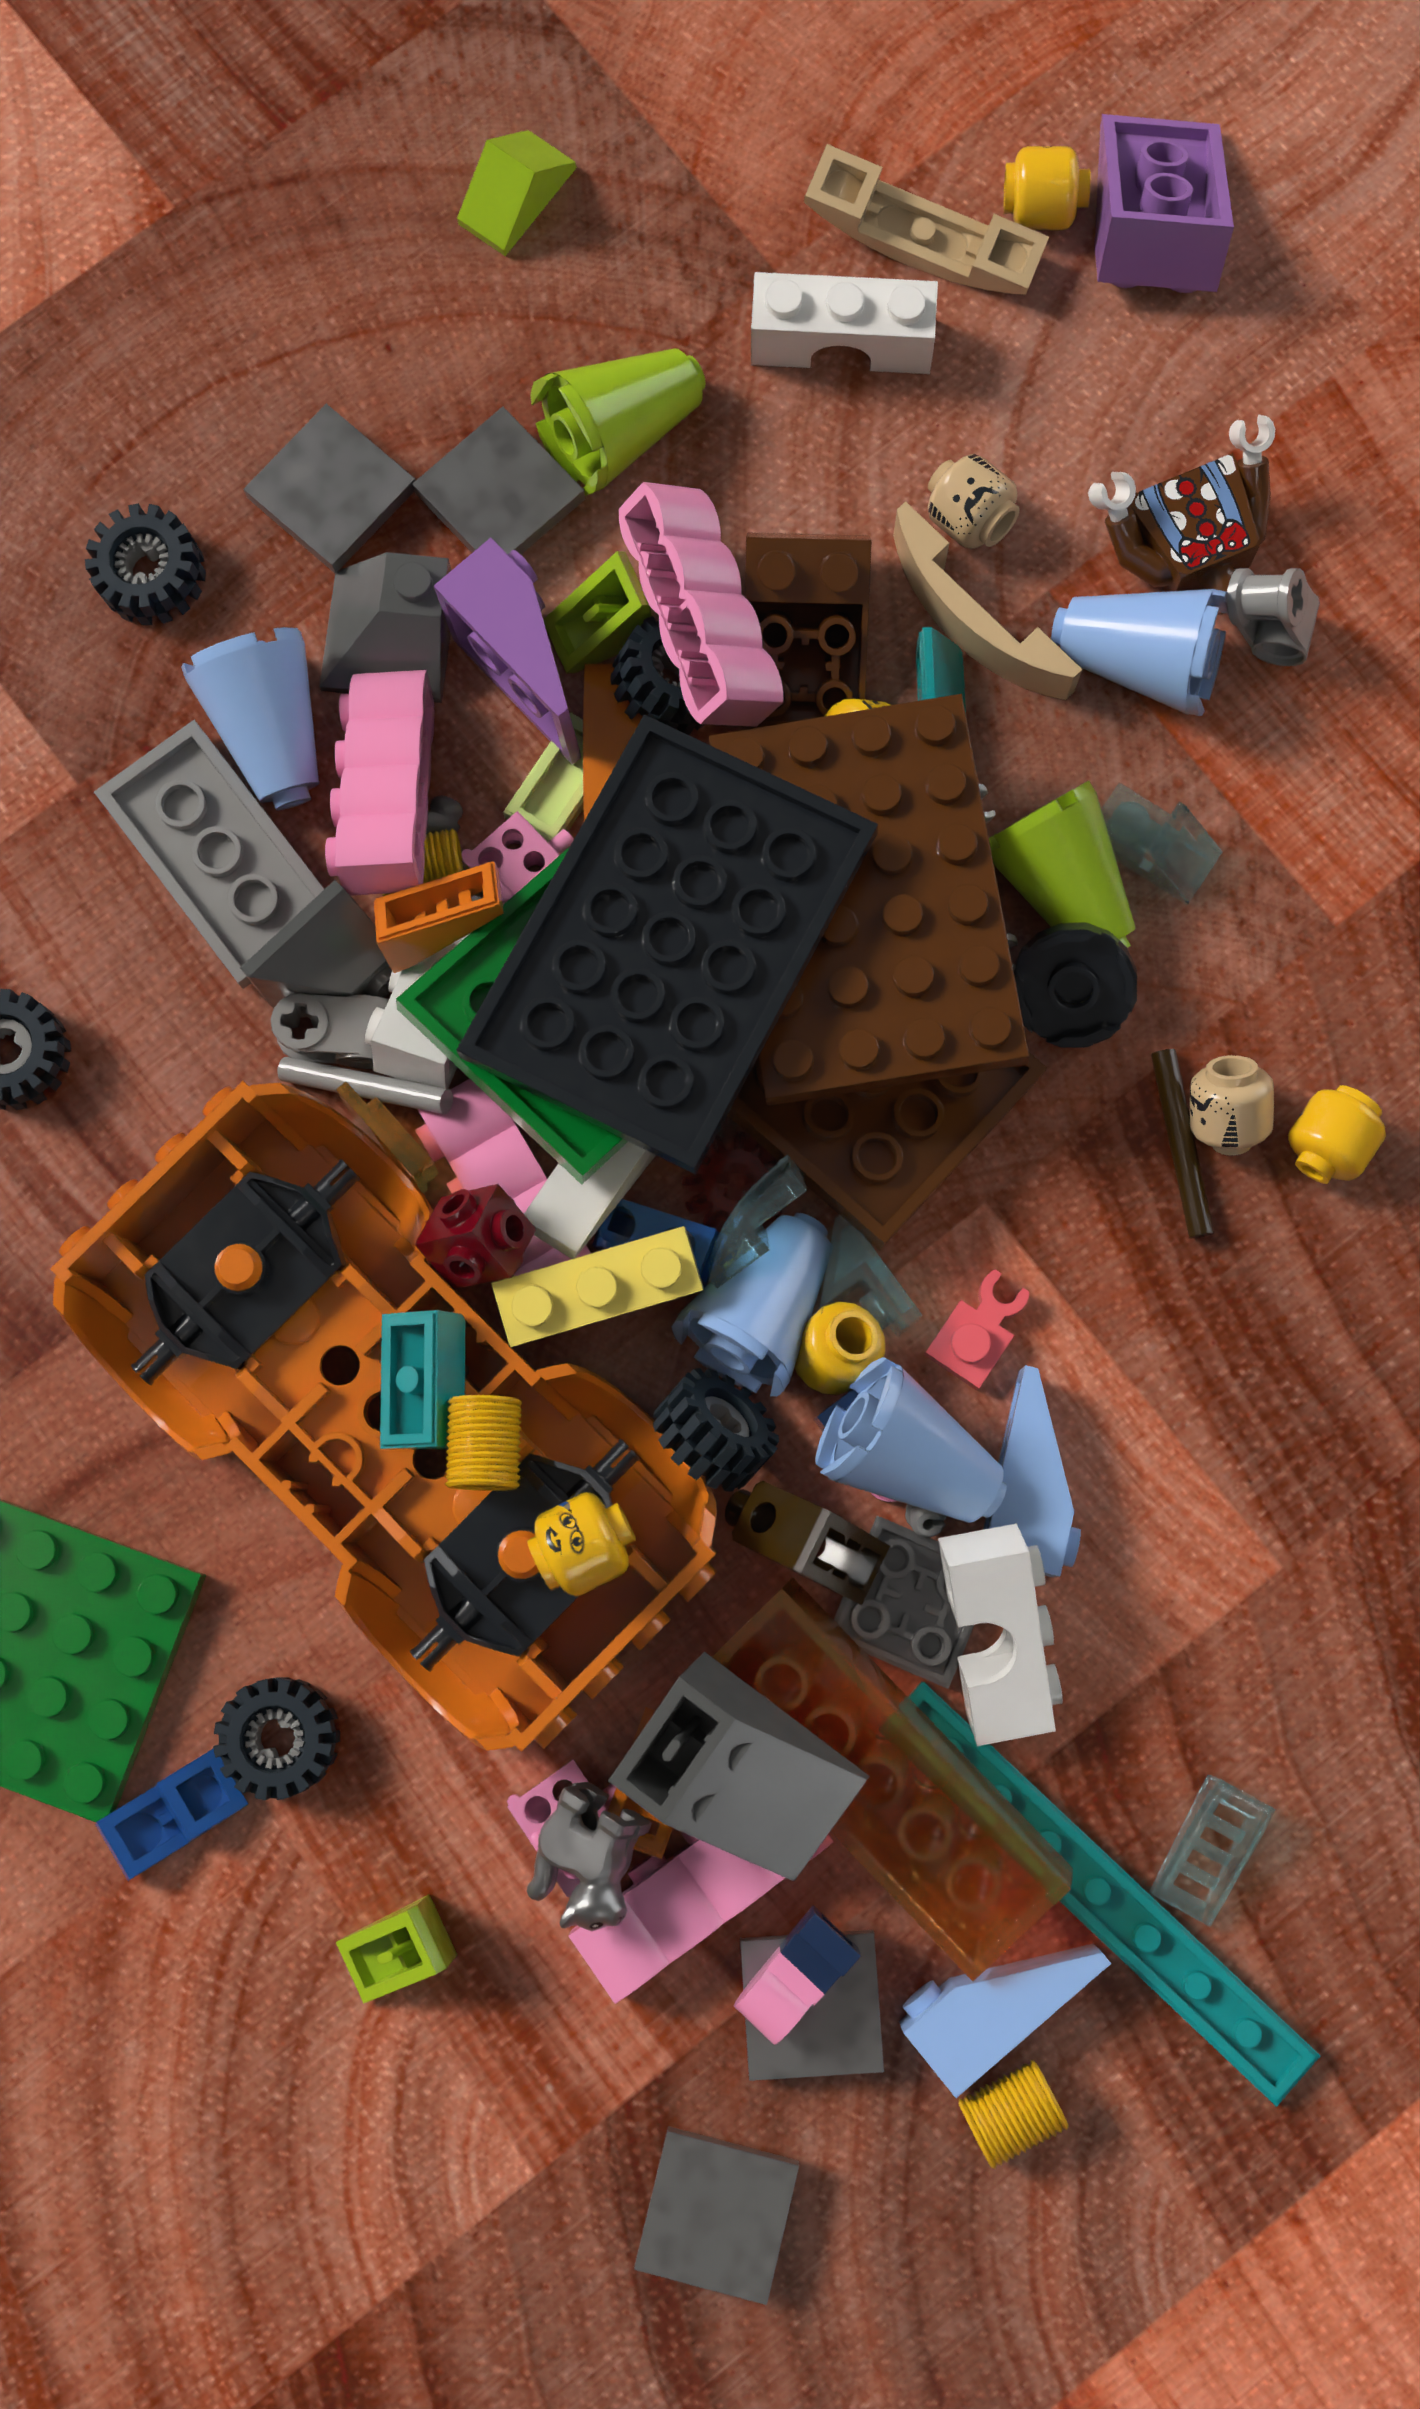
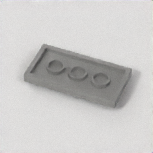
(210, 845)

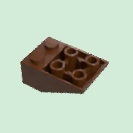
(811, 616)

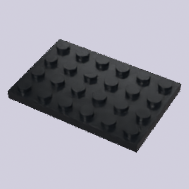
(668, 943)

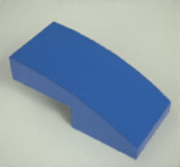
(170, 1815)

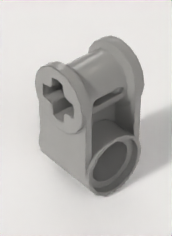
(1274, 614)
(336, 1031)

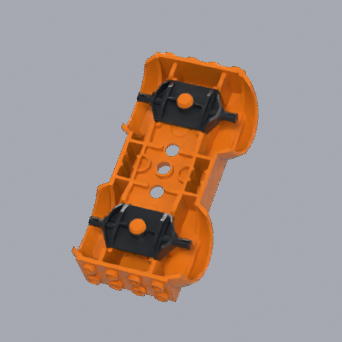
(214, 1315)

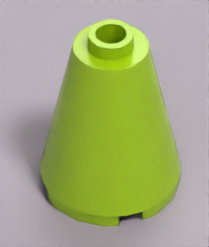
(614, 411)
(1066, 863)

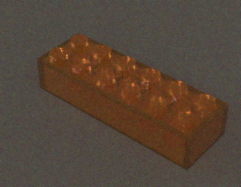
(926, 1814)

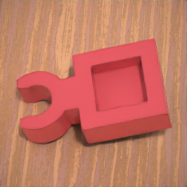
(972, 1337)

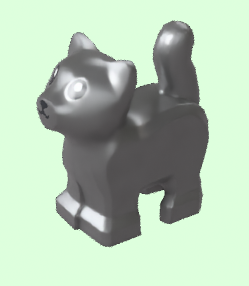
(592, 1850)

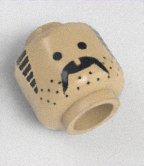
(972, 501)
(1232, 1104)

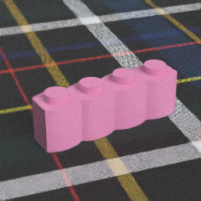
(700, 607)
(383, 783)
(486, 1151)
(671, 1911)

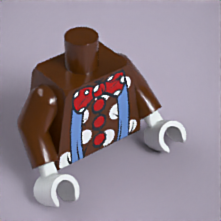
(1197, 523)

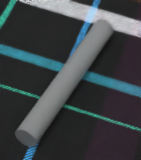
(366, 1085)

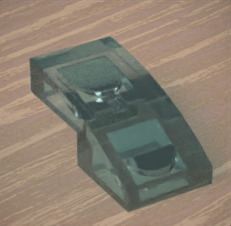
(742, 1235)

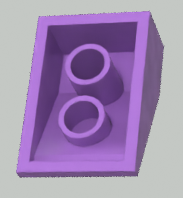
(1161, 204)
(501, 628)

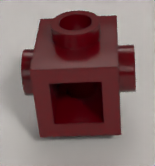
(476, 1236)

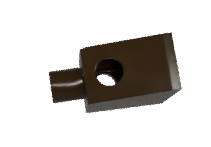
(792, 1531)

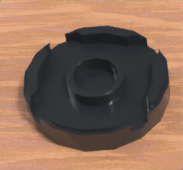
(1075, 984)

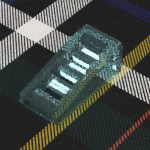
(1244, 1839)

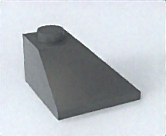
(387, 621)
(322, 952)

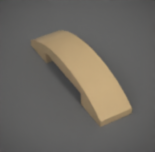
(922, 232)
(1032, 664)

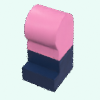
(797, 1975)

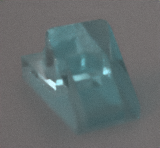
(1158, 845)
(855, 1264)

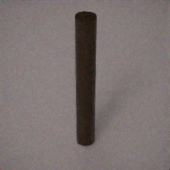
(1182, 1143)

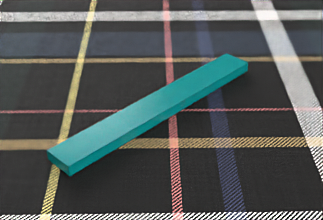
(1143, 1930)

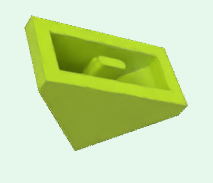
(512, 187)
(598, 615)
(397, 1950)

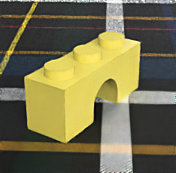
(597, 1286)

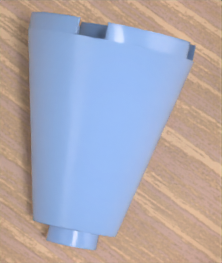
(1148, 642)
(261, 711)
(759, 1315)
(908, 1448)

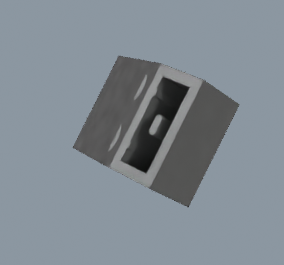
(737, 1771)

